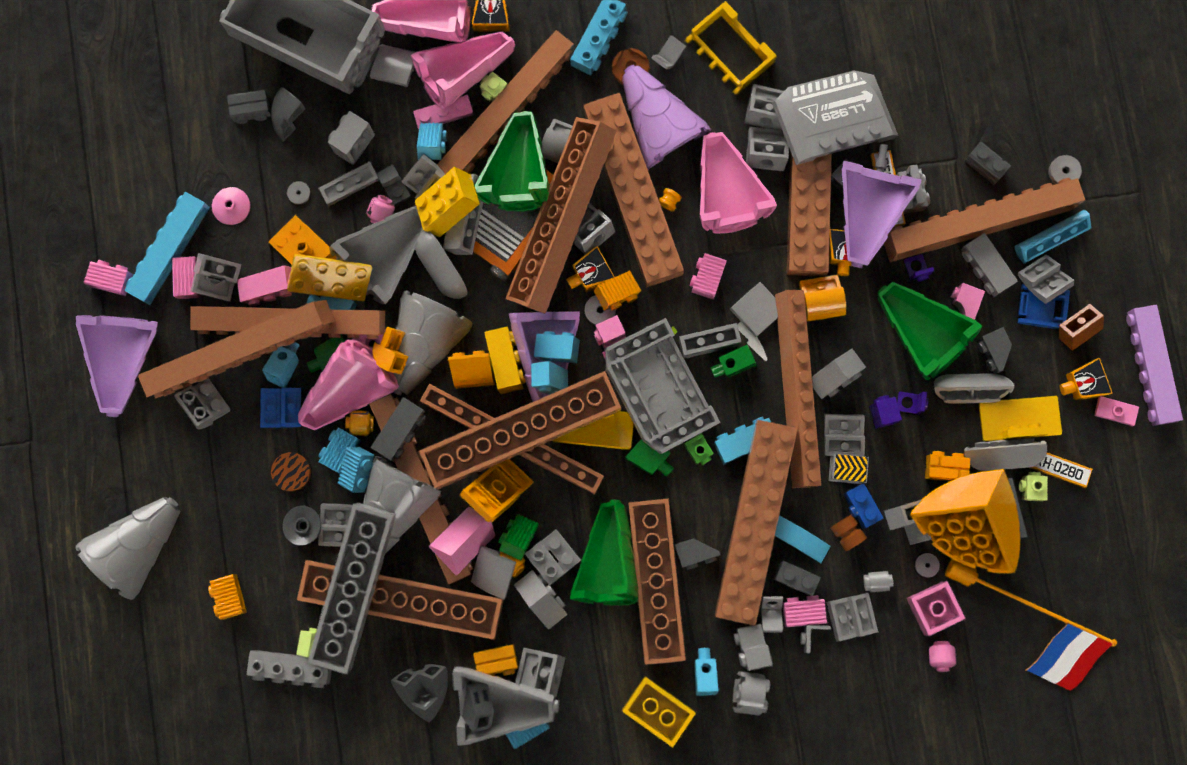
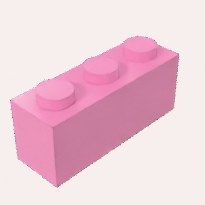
(264, 286)

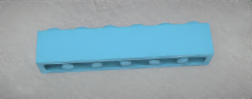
(169, 244)

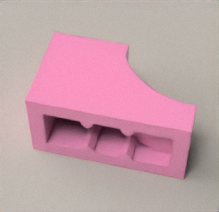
(967, 299)

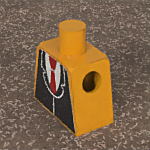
(490, 16)
(838, 251)
(590, 271)
(1087, 382)

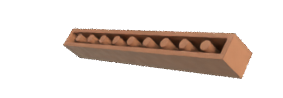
(511, 100)
(242, 318)
(798, 387)
(541, 455)
(411, 463)

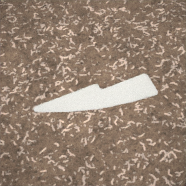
(753, 341)

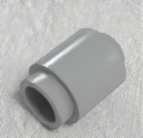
(877, 581)

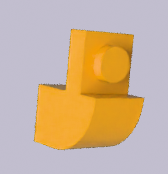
(387, 353)

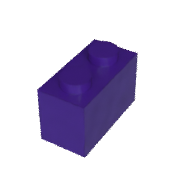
(885, 411)

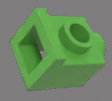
(693, 444)

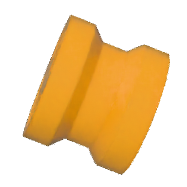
(669, 199)

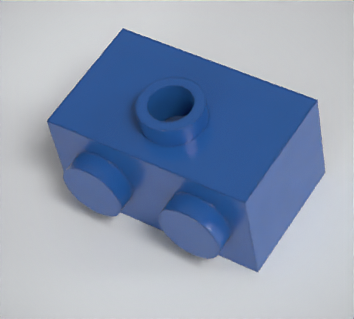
(862, 506)

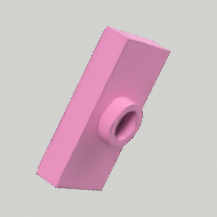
(1116, 411)

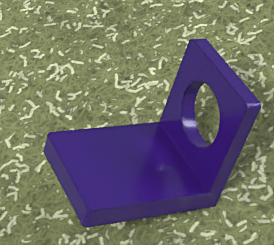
(923, 273)
(919, 405)

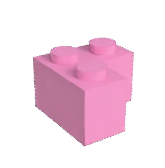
(609, 332)

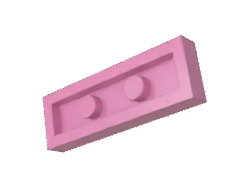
(434, 114)

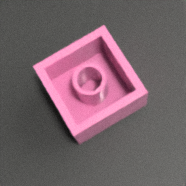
(935, 608)

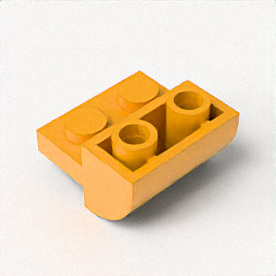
(823, 298)

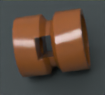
(849, 534)

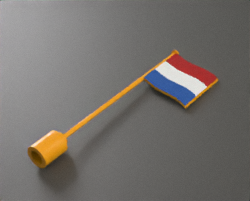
(1069, 652)

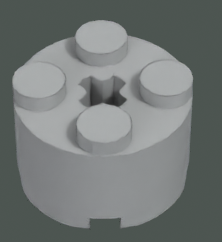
(750, 693)

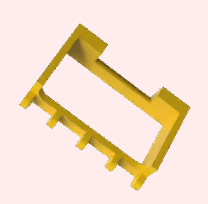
(731, 16)

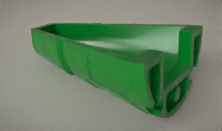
(516, 168)
(927, 328)
(608, 565)

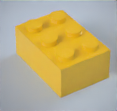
(447, 202)
(505, 360)
(658, 711)

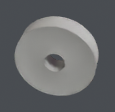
(1068, 163)
(592, 315)

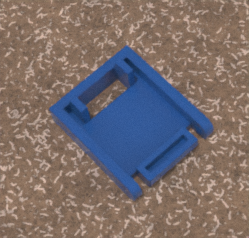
(1039, 313)

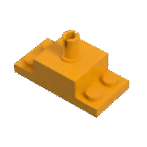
(301, 240)
(496, 489)

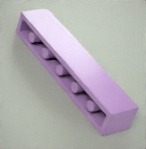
(1154, 365)

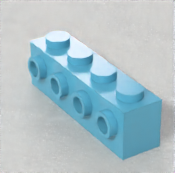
(597, 35)

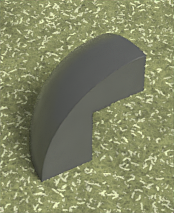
(284, 111)
(422, 689)

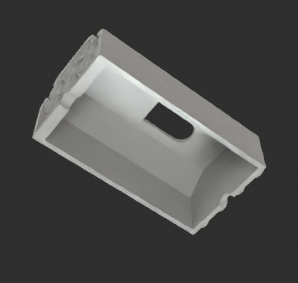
(337, 51)

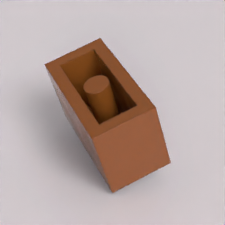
(1081, 327)

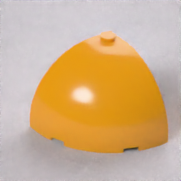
(973, 521)

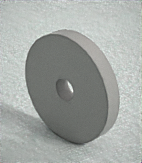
(294, 188)
(933, 565)

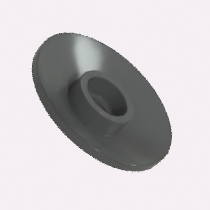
(293, 525)

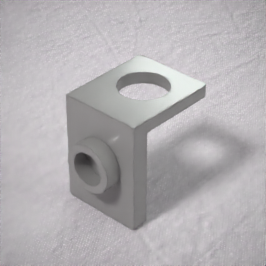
(669, 53)
(772, 614)
(806, 636)

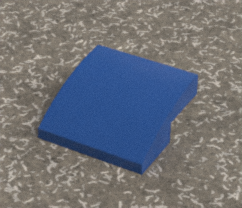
(280, 407)

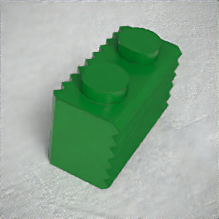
(518, 537)

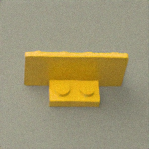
(329, 277)
(1020, 418)
(610, 432)

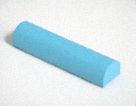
(1053, 236)

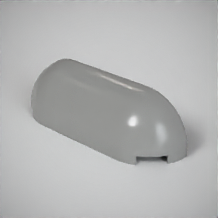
(439, 266)
(972, 388)
(1006, 454)

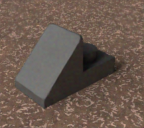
(393, 185)

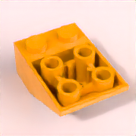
(471, 370)

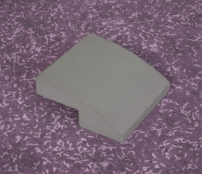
(392, 65)
(422, 175)
(1045, 279)
(756, 309)
(844, 434)
(333, 523)
(493, 572)
(852, 617)

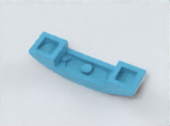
(801, 539)

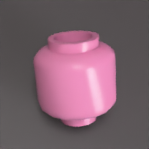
(380, 208)
(942, 656)

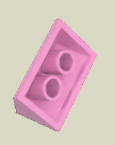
(462, 539)

